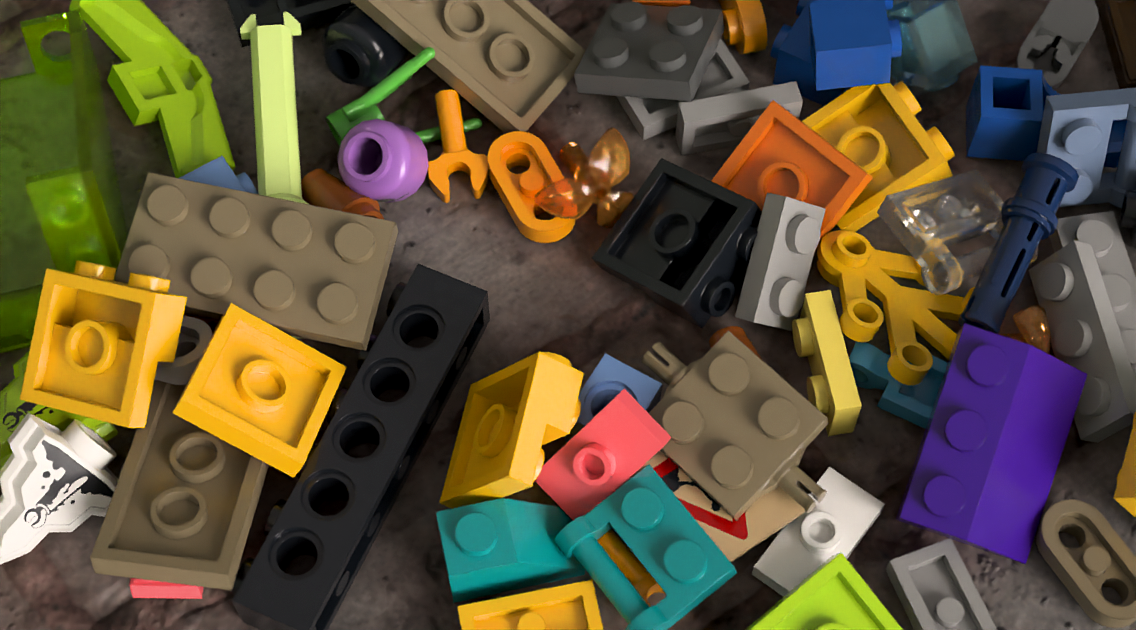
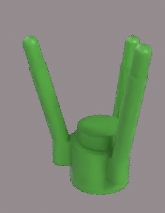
(366, 106)

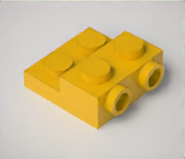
(885, 139)
(101, 342)
(507, 424)

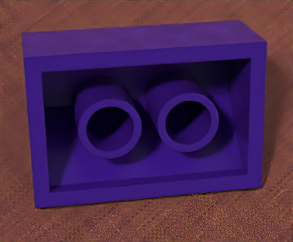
(992, 443)

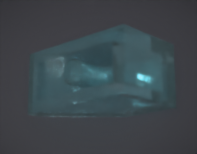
(932, 43)

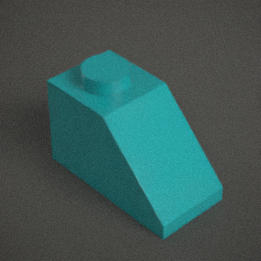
(503, 547)

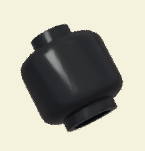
(360, 49)

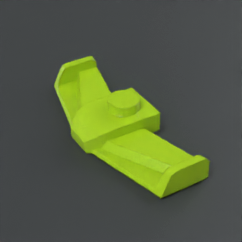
(160, 81)

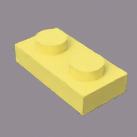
(832, 381)

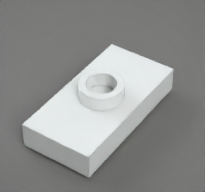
(815, 536)

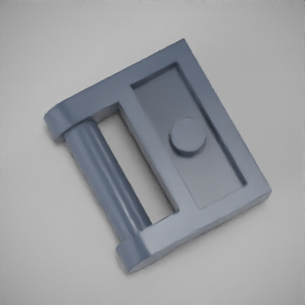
(1079, 132)

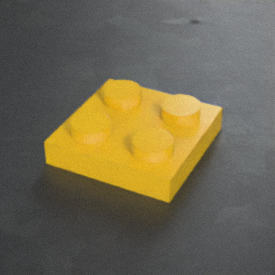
(261, 390)

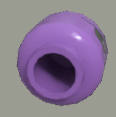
(382, 160)

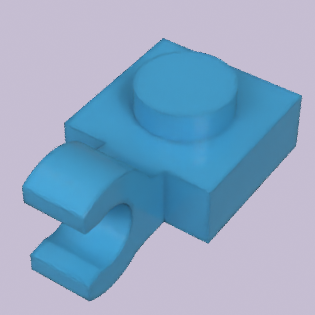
(905, 401)

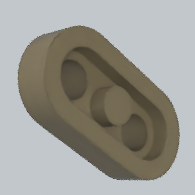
(1097, 563)

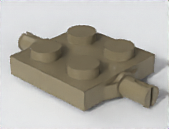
(735, 425)

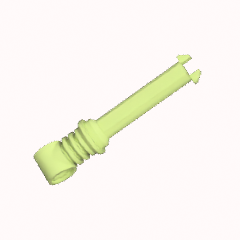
(275, 108)

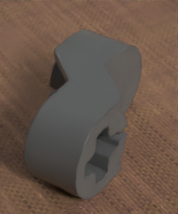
(1067, 19)

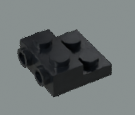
(682, 242)

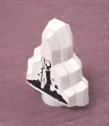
(51, 483)

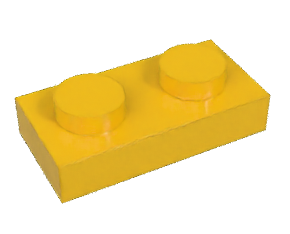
(552, 608)

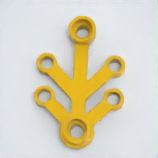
(853, 266)

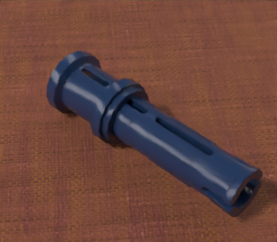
(1026, 221)

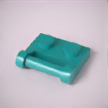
(661, 538)

